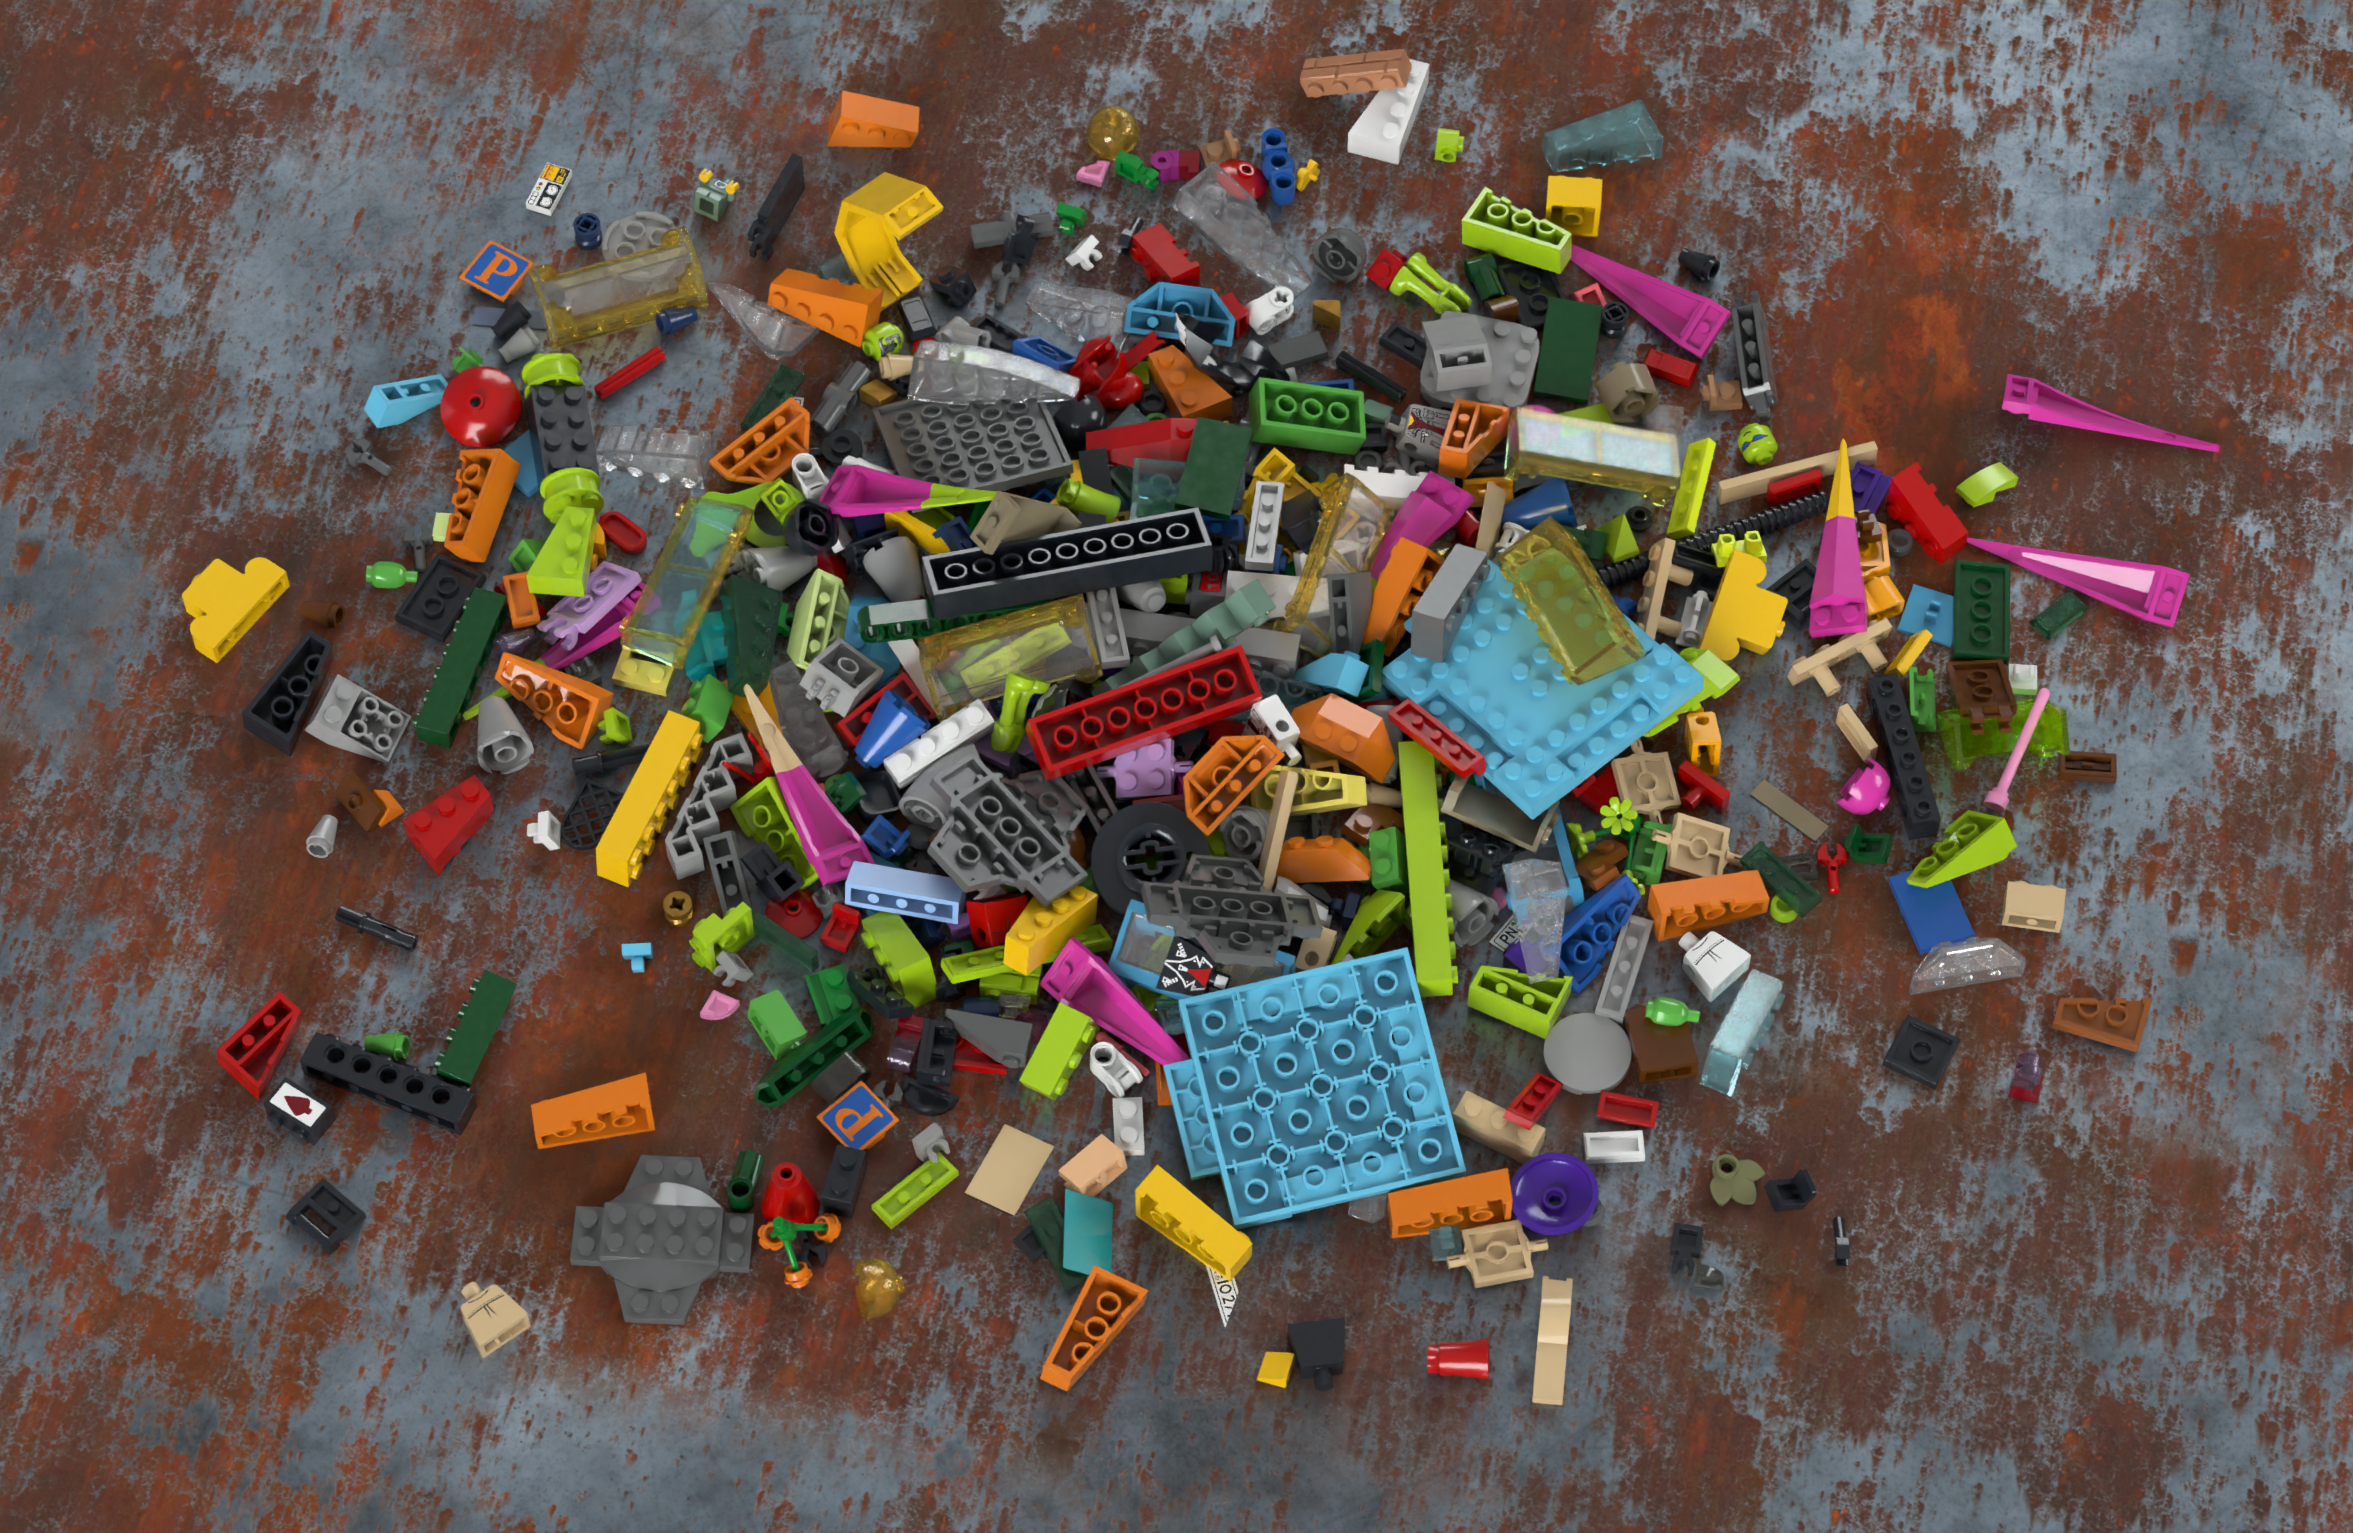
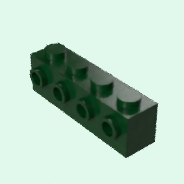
(475, 1030)

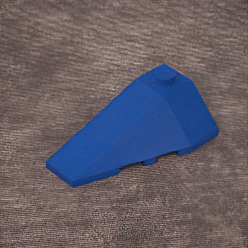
(1592, 928)

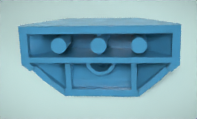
(1157, 310)
(878, 653)

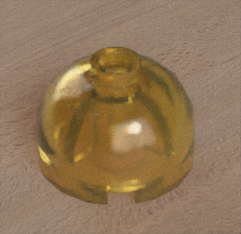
(1112, 131)
(877, 1287)

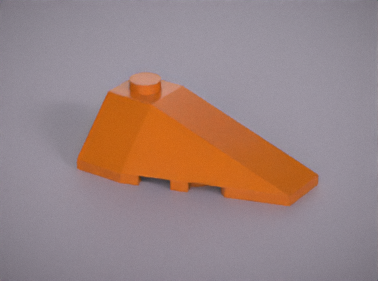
(561, 700)

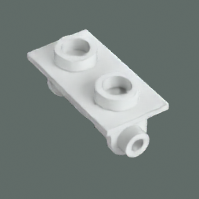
(1694, 619)

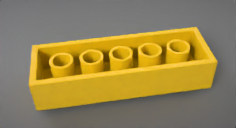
(648, 799)

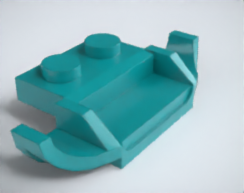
(707, 649)

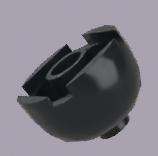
(1078, 418)
(810, 528)

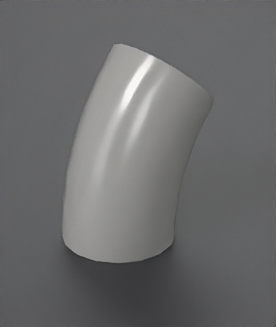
(921, 802)

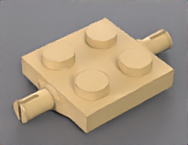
(1646, 781)
(1696, 847)
(1497, 1253)

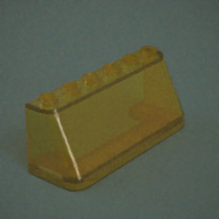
(1569, 603)

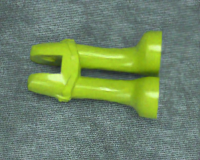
(1450, 299)
(1010, 728)

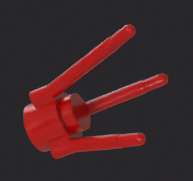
(762, 769)

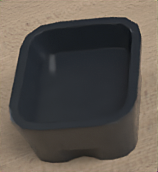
(881, 796)

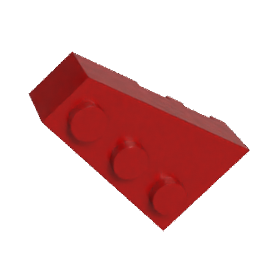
(1162, 259)
(855, 722)
(448, 822)

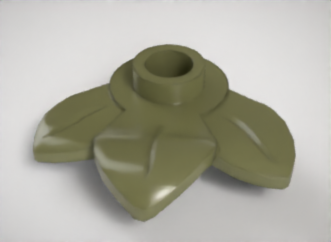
(1736, 1184)

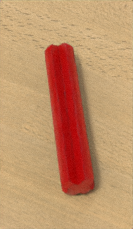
(629, 372)

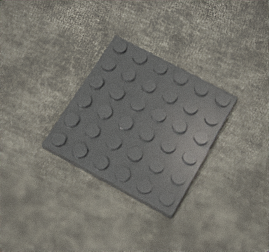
(973, 443)

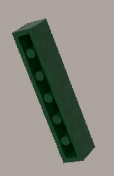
(461, 668)

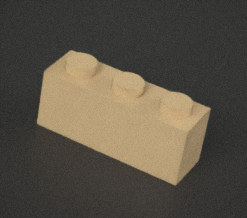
(1485, 1124)

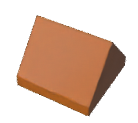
(392, 807)

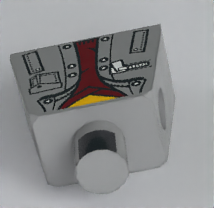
(1419, 432)

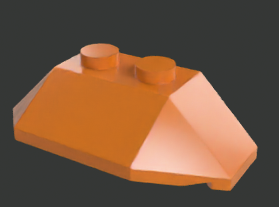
(767, 447)
(1346, 734)
(1226, 777)
(1322, 860)

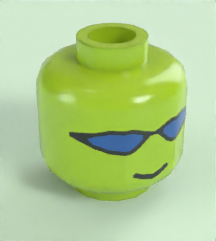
(1757, 444)

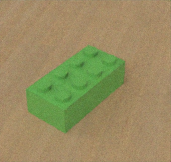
(1307, 416)

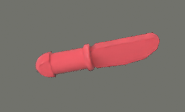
(1103, 1037)

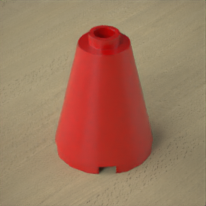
(790, 1196)

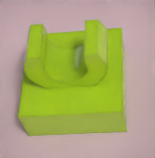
(616, 727)

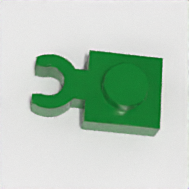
(1133, 169)

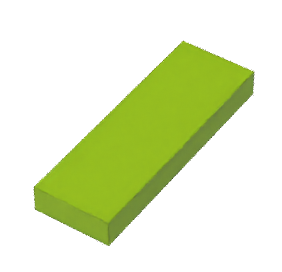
(914, 1190)

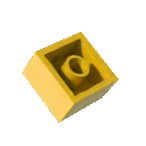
(1574, 204)

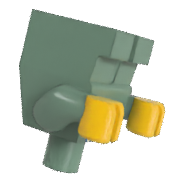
(714, 195)

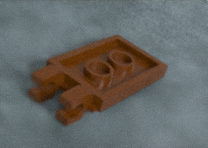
(1982, 692)

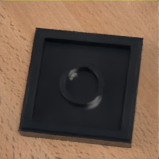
(1921, 1052)

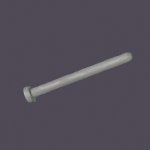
(1202, 652)

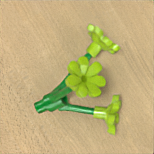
(1623, 823)

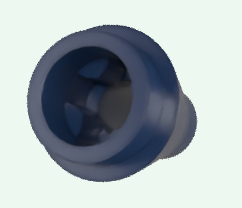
(674, 319)

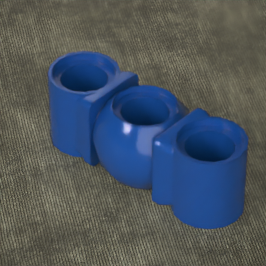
(1278, 166)

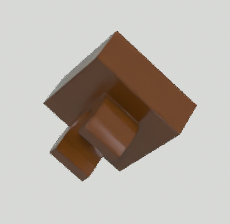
(1867, 527)

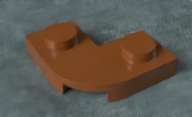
(1371, 819)
(1597, 866)

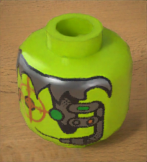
(882, 340)

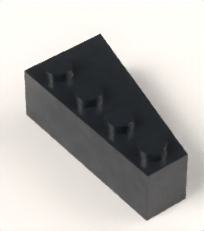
(288, 696)

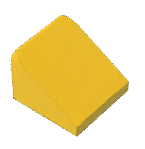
(1276, 1368)

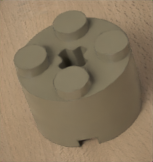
(1628, 392)

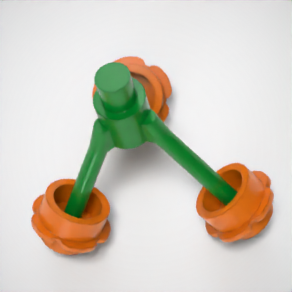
(783, 1232)

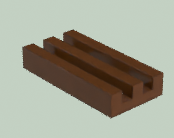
(2087, 770)

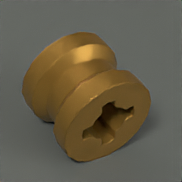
(678, 916)

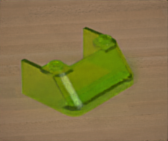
(1964, 748)

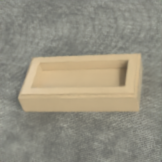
(1856, 733)

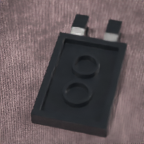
(777, 208)

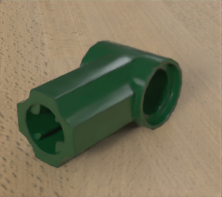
(1483, 273)
(1591, 541)
(745, 1180)

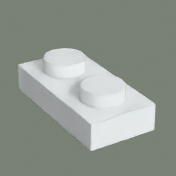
(1129, 1125)

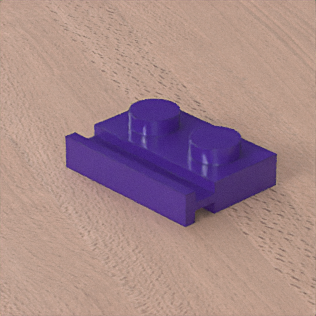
(1868, 488)

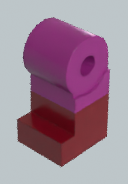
(1176, 164)

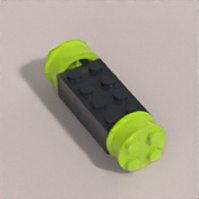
(561, 434)

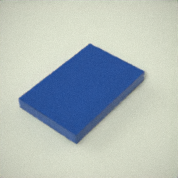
(1931, 912)

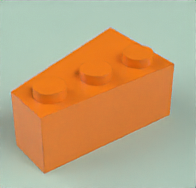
(872, 122)
(1186, 388)
(1471, 436)

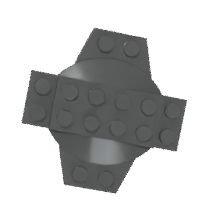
(1007, 830)
(1231, 911)
(662, 1239)

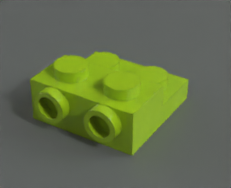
(715, 935)

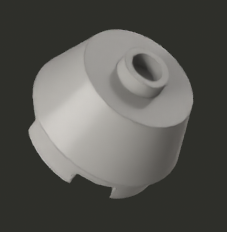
(1245, 832)

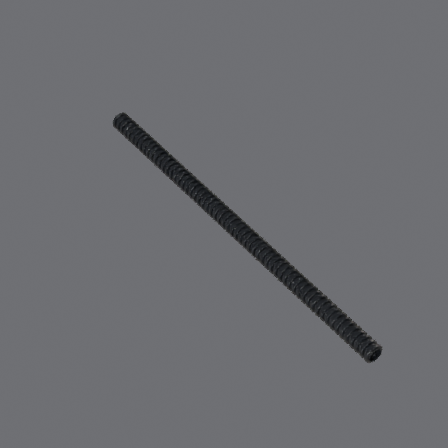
(1762, 522)

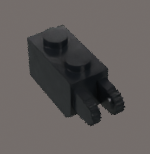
(1301, 519)

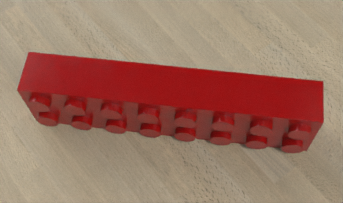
(1143, 713)

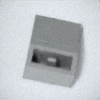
(1458, 353)
(357, 720)

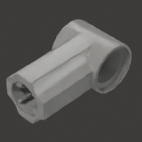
(961, 332)

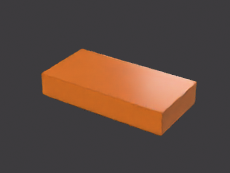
(521, 603)

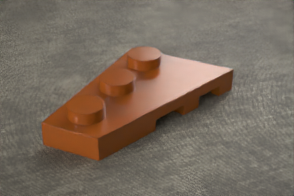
(2109, 1022)

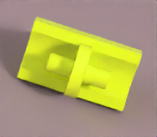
(1727, 544)

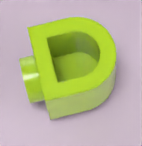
(1448, 145)

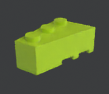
(566, 556)
(900, 956)
(1516, 1001)
(1059, 1051)

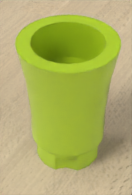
(1082, 498)

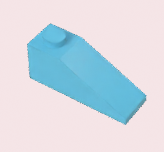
(403, 400)
(1335, 673)

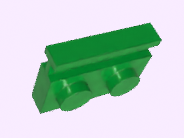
(831, 993)

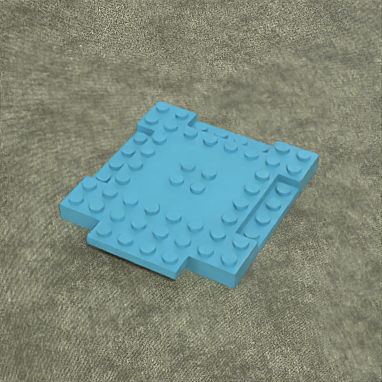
(1521, 712)
(1313, 1090)

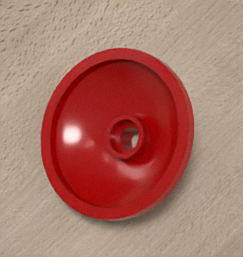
(493, 418)

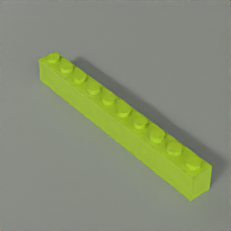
(1426, 871)

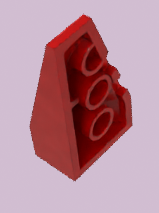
(1156, 440)

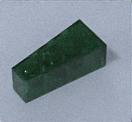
(750, 632)

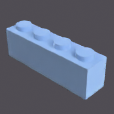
(904, 892)

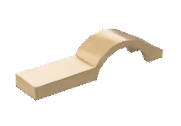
(1552, 1341)

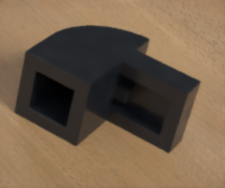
(773, 878)

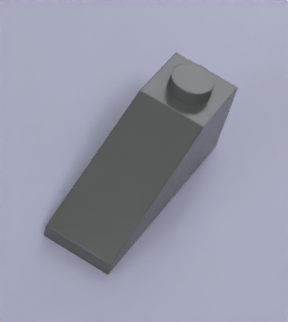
(1349, 609)
(727, 870)
(999, 1038)

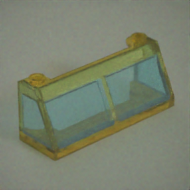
(1592, 453)
(686, 579)

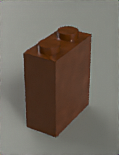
(1658, 1049)

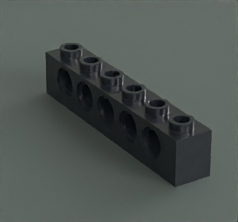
(1903, 757)
(396, 1095)

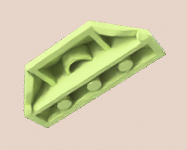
(818, 618)

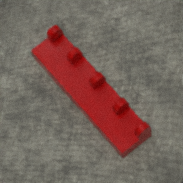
(1437, 739)

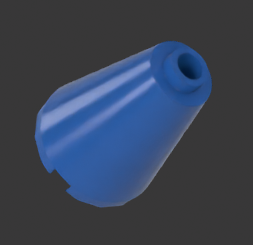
(1539, 503)
(889, 729)

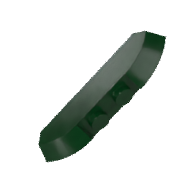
(813, 1056)

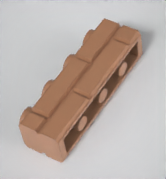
(1355, 73)

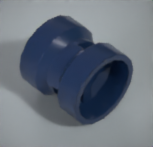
(587, 231)

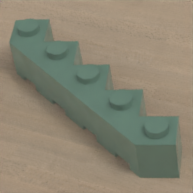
(1227, 620)

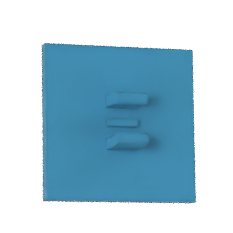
(1929, 611)

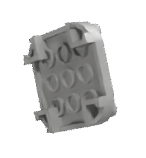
(1513, 359)

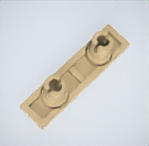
(1655, 583)
(1848, 645)

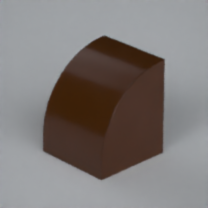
(1502, 308)

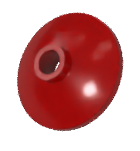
(1247, 176)
(801, 922)

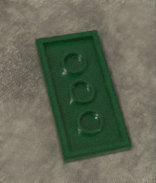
(1568, 350)
(1213, 468)
(1981, 611)

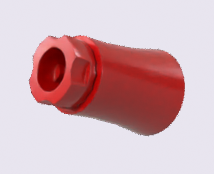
(1460, 1359)

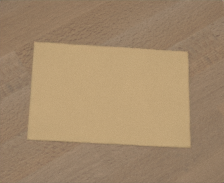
(1491, 519)
(1009, 1169)

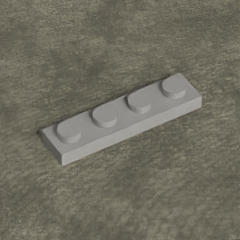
(1264, 526)
(1108, 628)
(1624, 968)

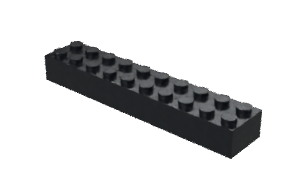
(1067, 563)

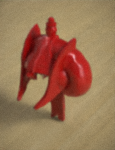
(1111, 377)

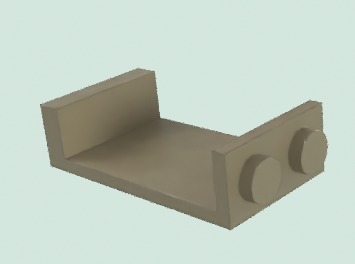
(1019, 517)
(1498, 815)

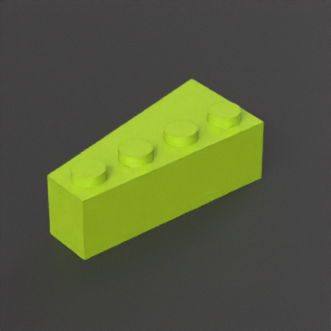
(1515, 234)

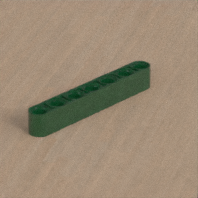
(917, 620)

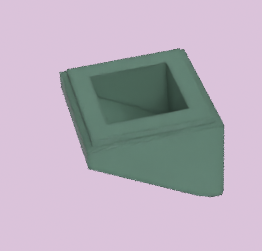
(1376, 412)

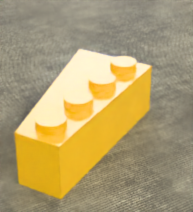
(1047, 929)
(1191, 1224)

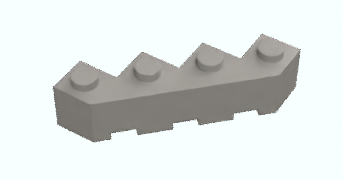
(711, 793)

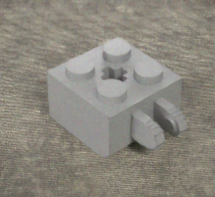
(841, 678)

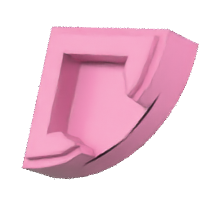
(1094, 174)
(719, 1006)

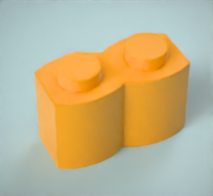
(1882, 598)

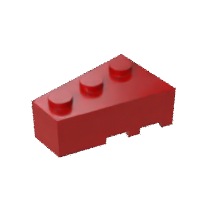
(1923, 515)
(260, 1044)

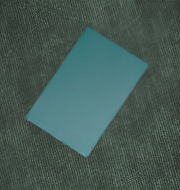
(1087, 1233)

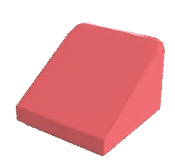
(1589, 294)

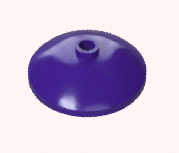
(1551, 1179)

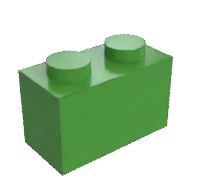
(709, 705)
(1388, 860)

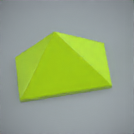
(1620, 539)

